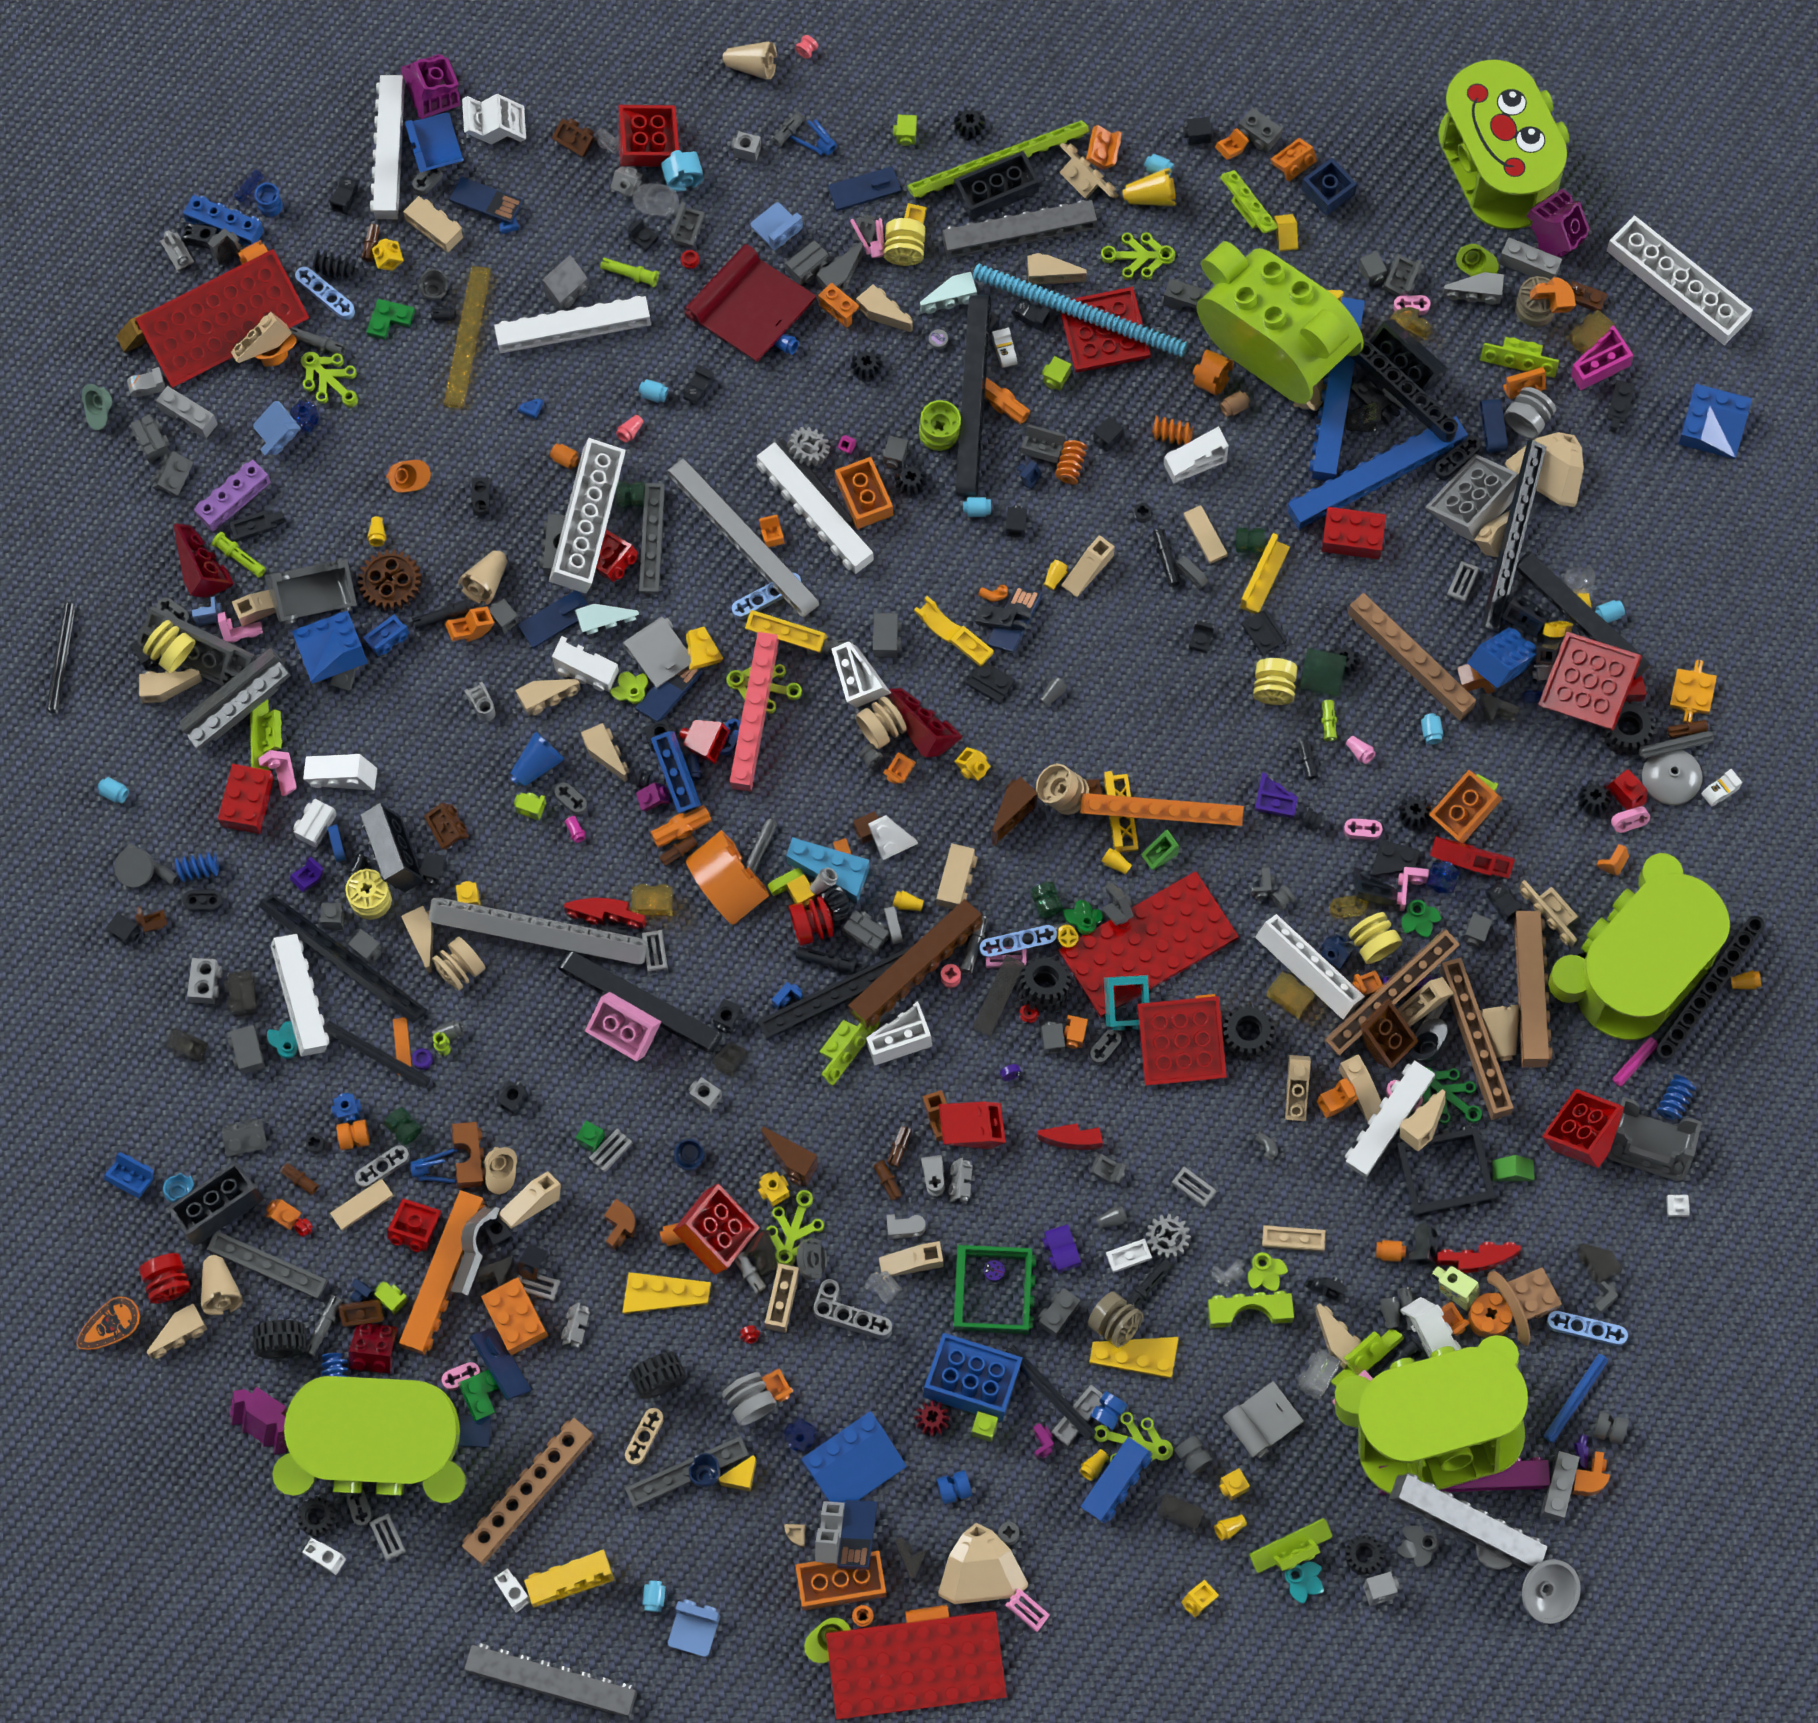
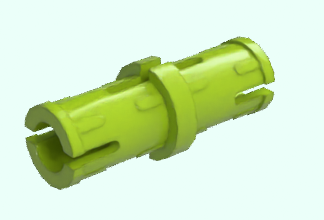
(1329, 720)
(441, 1043)

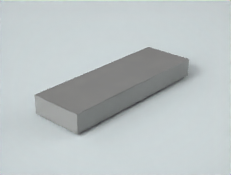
(1085, 1405)

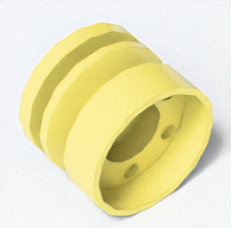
(904, 241)
(166, 644)
(1275, 681)
(372, 904)
(1376, 939)

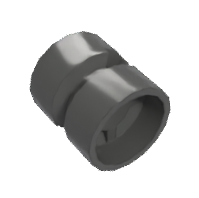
(1610, 1428)
(1195, 1457)

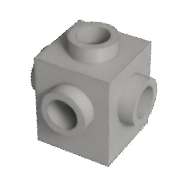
(626, 180)

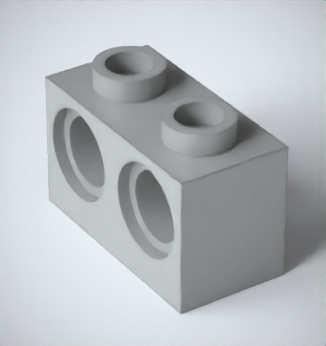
(198, 981)
(1381, 1588)

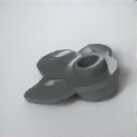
(1415, 1547)

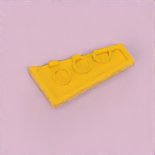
(659, 1292)
(1141, 1356)

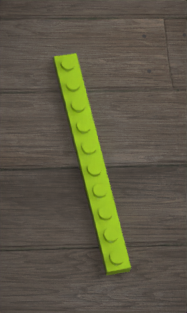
(1039, 143)

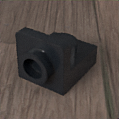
(642, 235)
(1201, 636)
(144, 659)

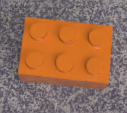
(864, 492)
(1465, 806)
(514, 1316)

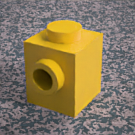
(800, 891)
(468, 893)
(1234, 1484)

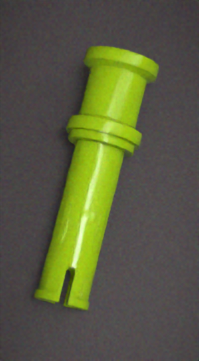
(638, 273)
(231, 550)

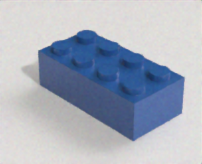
(1503, 657)

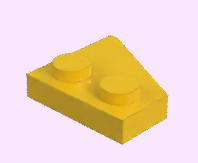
(702, 649)

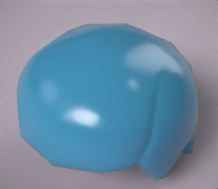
(177, 1187)

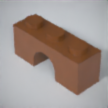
(467, 1137)

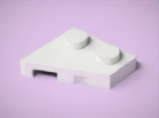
(890, 837)

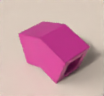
(846, 439)

